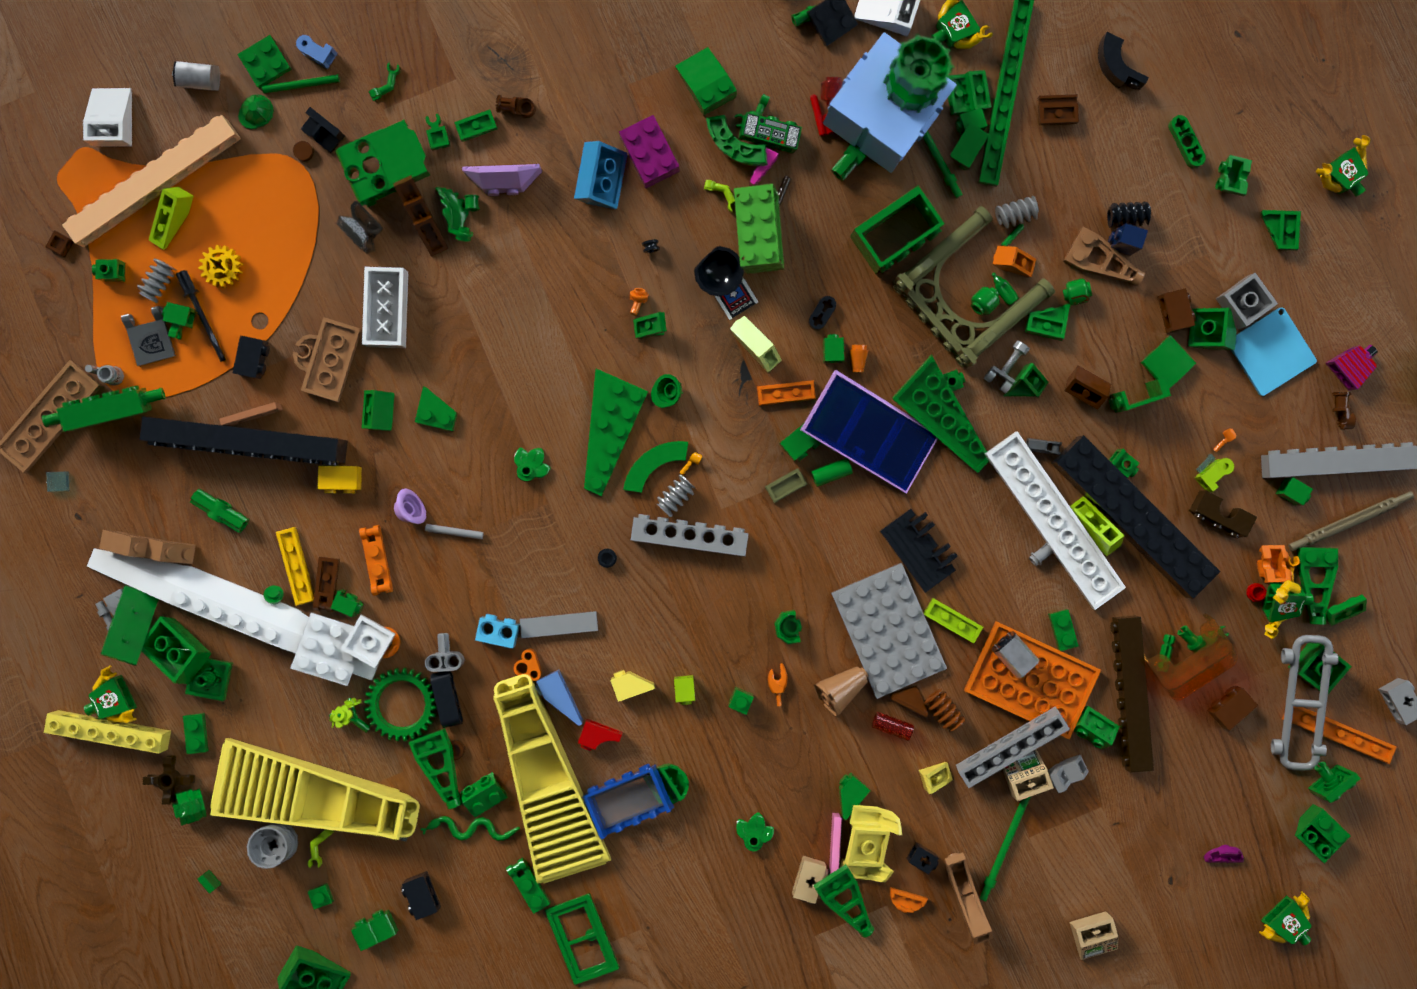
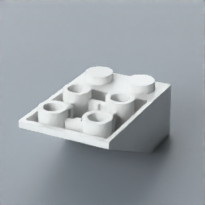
(888, 14)
(108, 117)

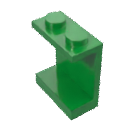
(1156, 389)

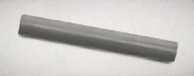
(454, 531)

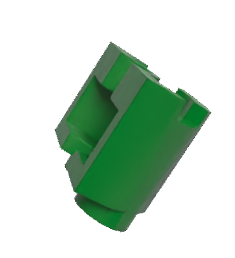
(1234, 175)

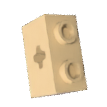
(809, 868)

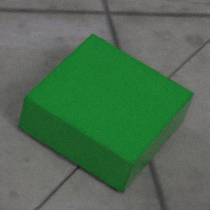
(209, 881)

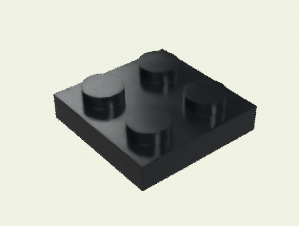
(832, 19)

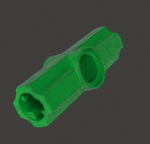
(851, 158)
(219, 510)

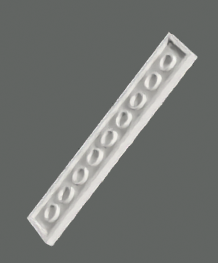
(1055, 520)

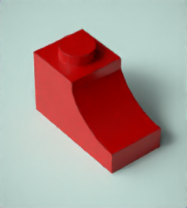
(597, 733)

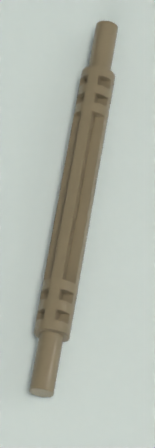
(1350, 521)

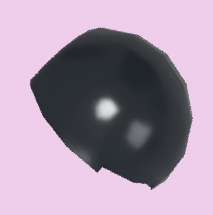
(719, 272)

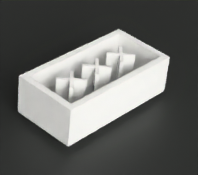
(385, 307)

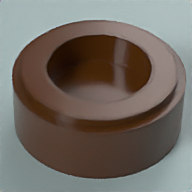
(303, 151)
(458, 749)

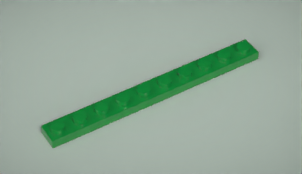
(1006, 92)

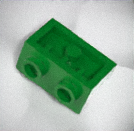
(1096, 728)

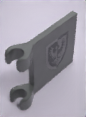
(149, 340)

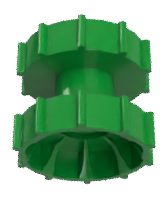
(923, 57)

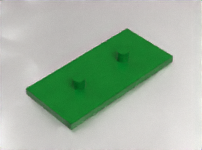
(129, 626)

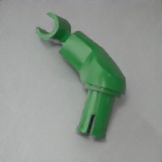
(1194, 642)

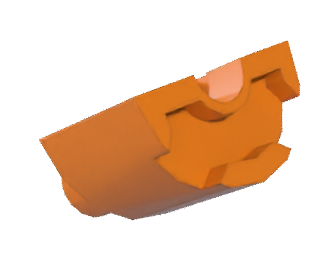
(1273, 564)

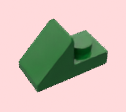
(650, 325)

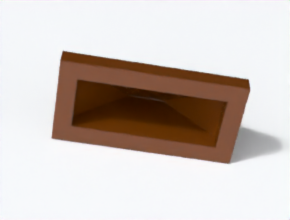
(911, 699)

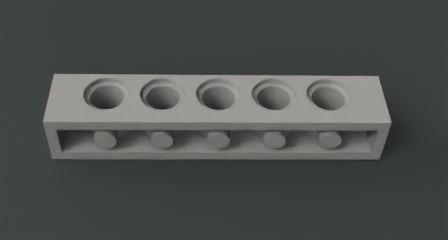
(640, 534)
(1012, 747)

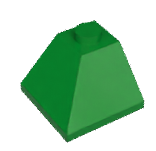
(1213, 329)

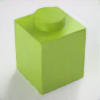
(684, 689)

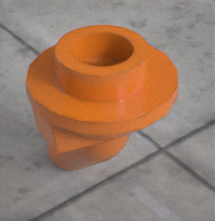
(639, 296)

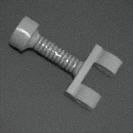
(1019, 349)

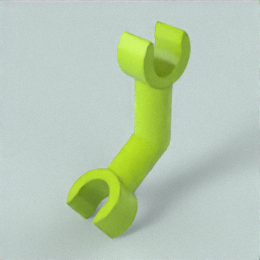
(713, 186)
(314, 847)

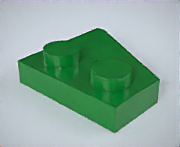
(1283, 228)
(1048, 323)
(435, 412)

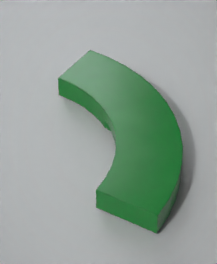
(732, 147)
(651, 460)

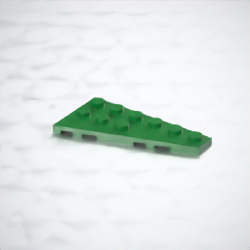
(935, 406)
(612, 419)

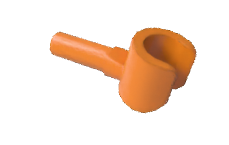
(1229, 435)

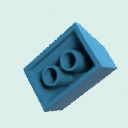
(600, 175)

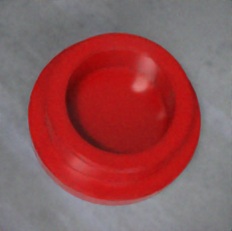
(1256, 592)

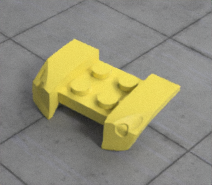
(870, 842)

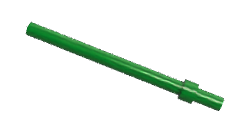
(950, 179)
(990, 881)

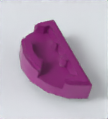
(1224, 854)

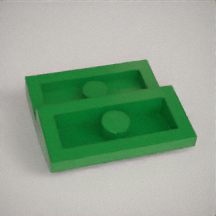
(969, 92)
(1168, 361)

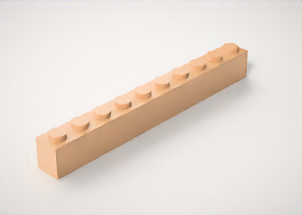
(148, 183)

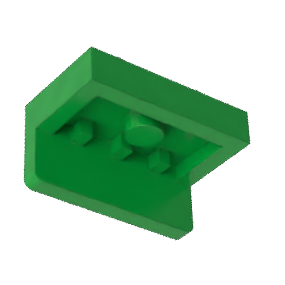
(482, 795)

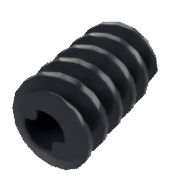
(1129, 212)

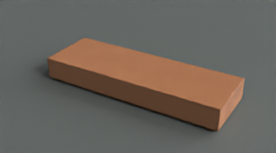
(251, 414)

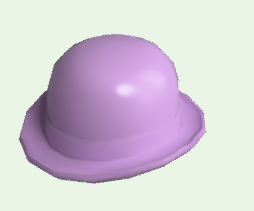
(409, 507)

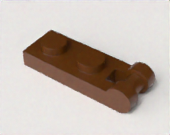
(326, 583)

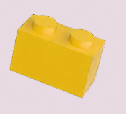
(339, 478)

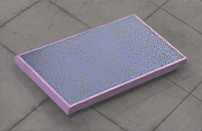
(869, 432)

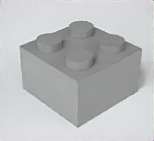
(1247, 300)

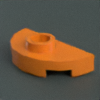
(907, 901)

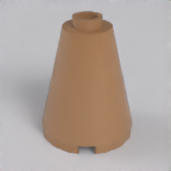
(841, 689)

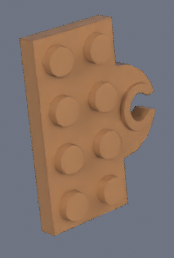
(328, 358)

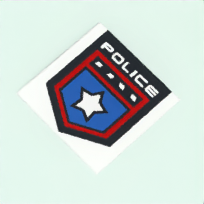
(737, 300)

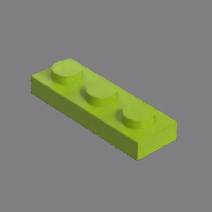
(953, 620)

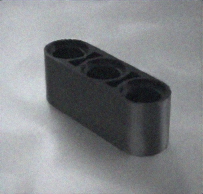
(446, 699)

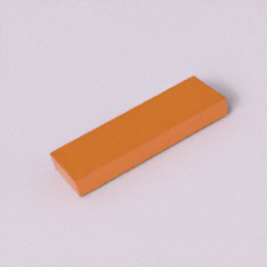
(786, 393)

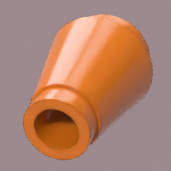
(858, 357)

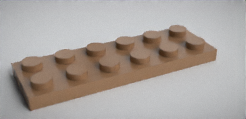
(28, 436)

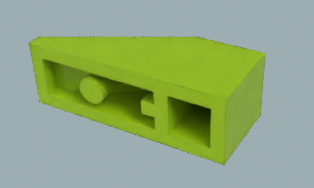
(170, 214)
(1100, 529)

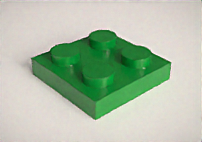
(264, 61)

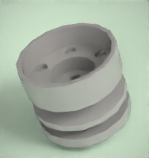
(262, 848)

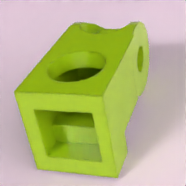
(1213, 473)

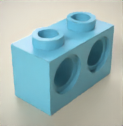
(497, 636)

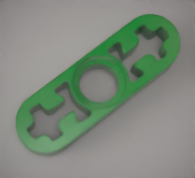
(1175, 131)

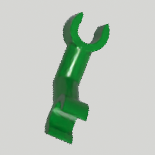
(376, 93)
(760, 108)

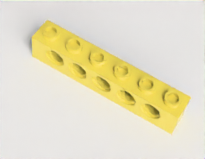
(107, 732)

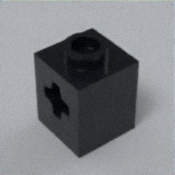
(919, 851)

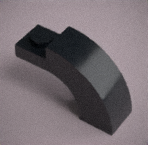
(1113, 65)

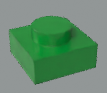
(320, 896)

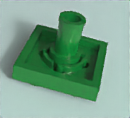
(205, 678)
(1333, 782)

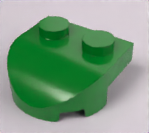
(675, 781)

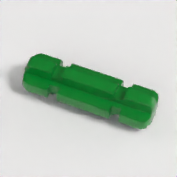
(1167, 648)

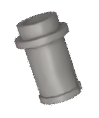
(1041, 554)

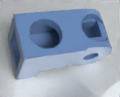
(313, 51)

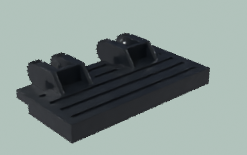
(917, 551)

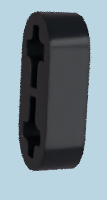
(818, 310)

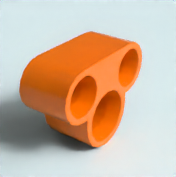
(532, 664)

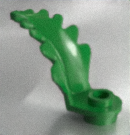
(454, 214)

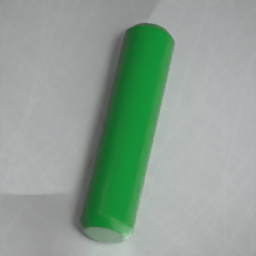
(1013, 235)

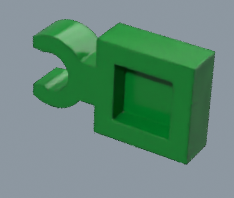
(437, 135)

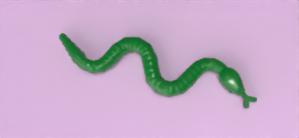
(472, 828)

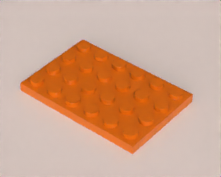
(1053, 682)

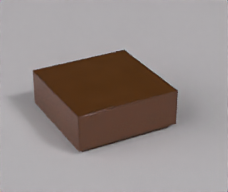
(59, 243)

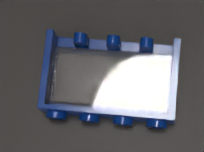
(627, 800)

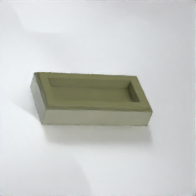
(786, 485)

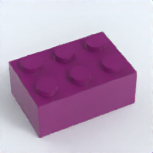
(649, 151)

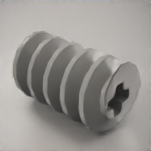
(1017, 211)
(156, 280)
(675, 495)

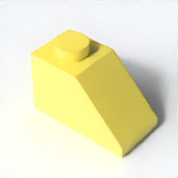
(629, 685)

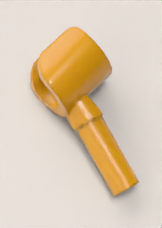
(695, 458)
(1296, 561)

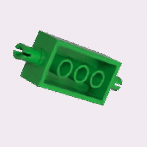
(99, 410)

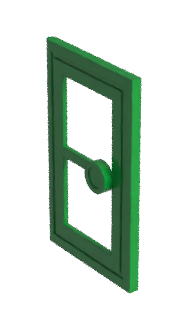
(597, 931)

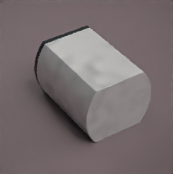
(196, 76)
(1015, 654)

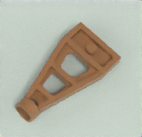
(1081, 249)

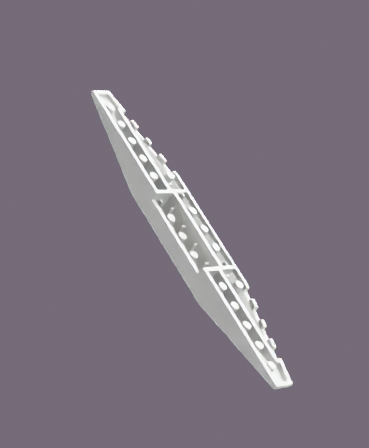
(212, 599)

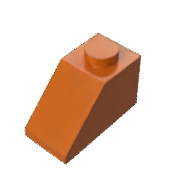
(1014, 260)

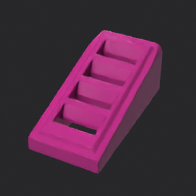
(760, 171)

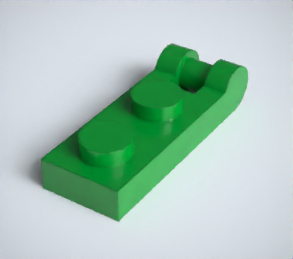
(527, 885)

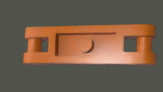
(376, 560)

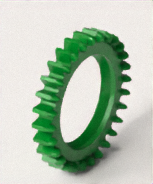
(377, 716)

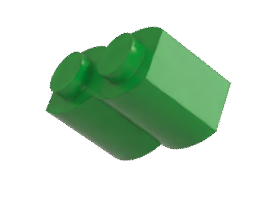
(374, 930)

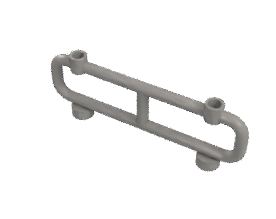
(1291, 657)

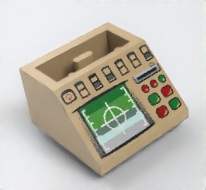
(1027, 776)
(1095, 935)

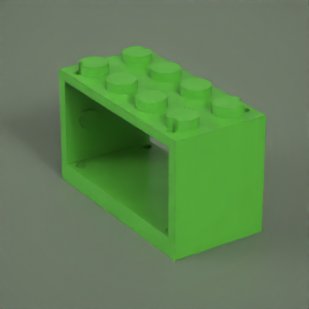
(759, 228)

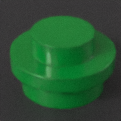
(273, 594)

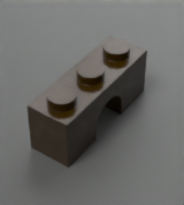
(1208, 507)

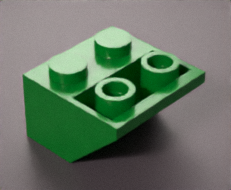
(1320, 833)

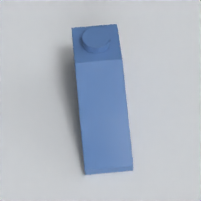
(557, 693)

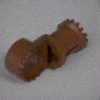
(514, 105)
(1345, 415)

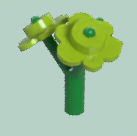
(342, 715)

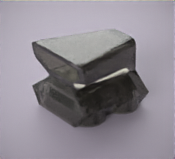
(361, 227)

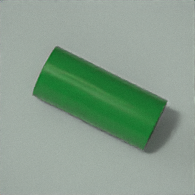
(832, 472)

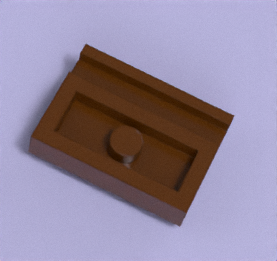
(1058, 109)

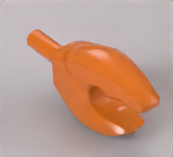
(778, 686)

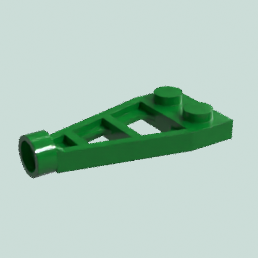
(1323, 558)
(431, 744)
(834, 885)

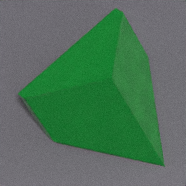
(1028, 382)

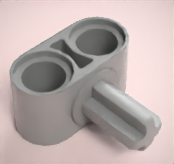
(444, 655)

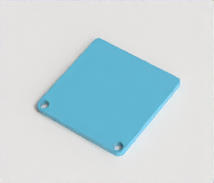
(1272, 351)

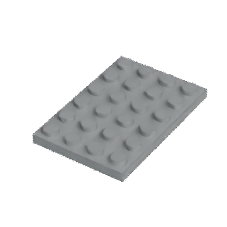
(889, 630)

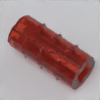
(892, 726)

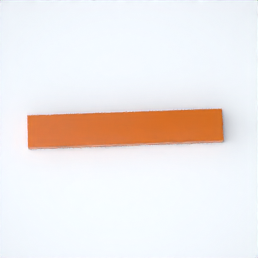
(1345, 735)

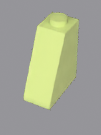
(756, 343)

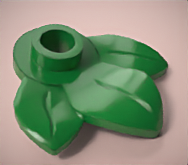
(533, 462)
(754, 829)

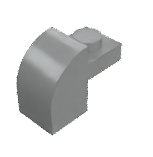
(1068, 772)

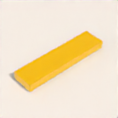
(295, 566)

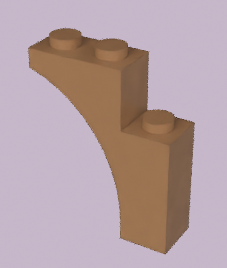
(146, 547)
(967, 898)

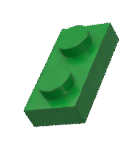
(476, 125)
(1346, 610)
(1063, 630)
(195, 733)

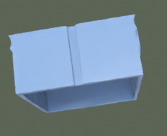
(869, 119)

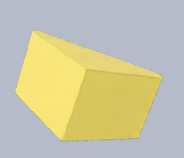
(935, 777)

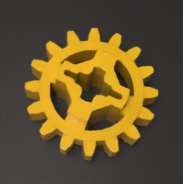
(225, 260)

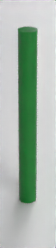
(301, 83)

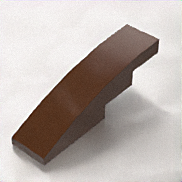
(420, 215)

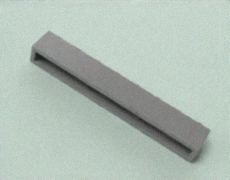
(1341, 461)

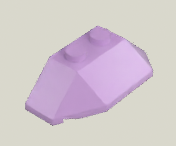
(503, 178)

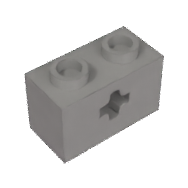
(1400, 700)

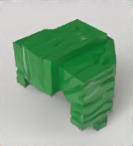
(788, 627)
(189, 806)

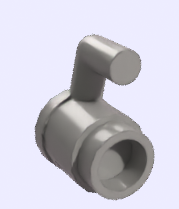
(108, 374)

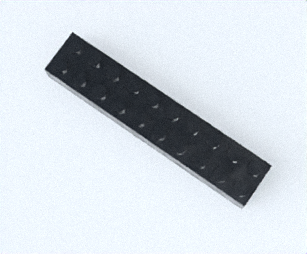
(243, 440)
(1135, 517)

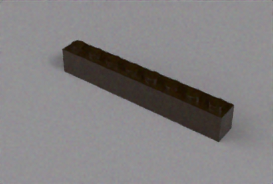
(1132, 693)

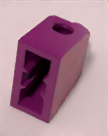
(1353, 366)

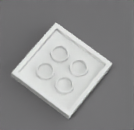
(321, 650)

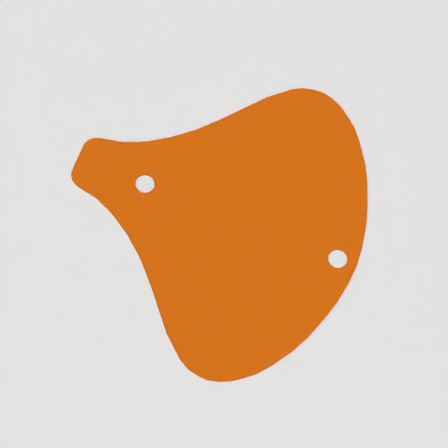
(247, 202)

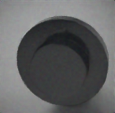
(607, 558)

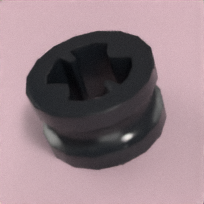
(651, 246)

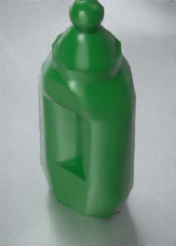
(1005, 289)

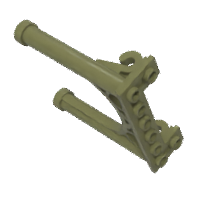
(995, 329)

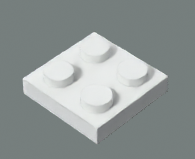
(368, 641)

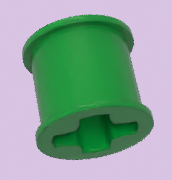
(471, 203)

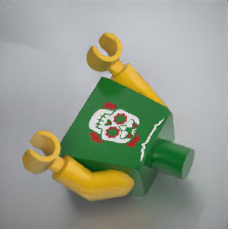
(958, 26)
(1347, 169)
(1282, 603)
(111, 698)
(1288, 921)

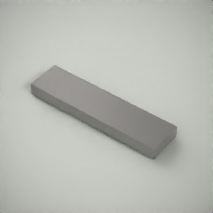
(559, 624)

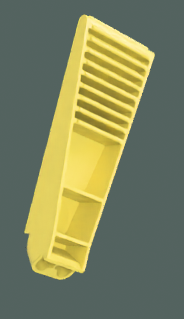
(291, 791)
(549, 795)

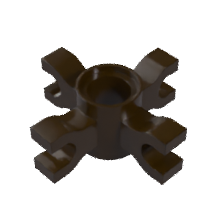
(161, 782)

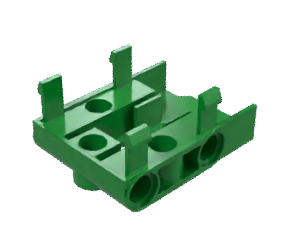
(398, 156)

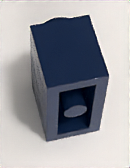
(1128, 239)

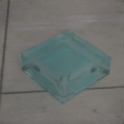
(57, 481)

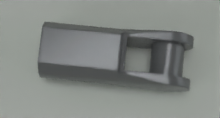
(1040, 446)

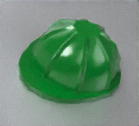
(256, 112)
(666, 391)

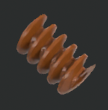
(945, 710)

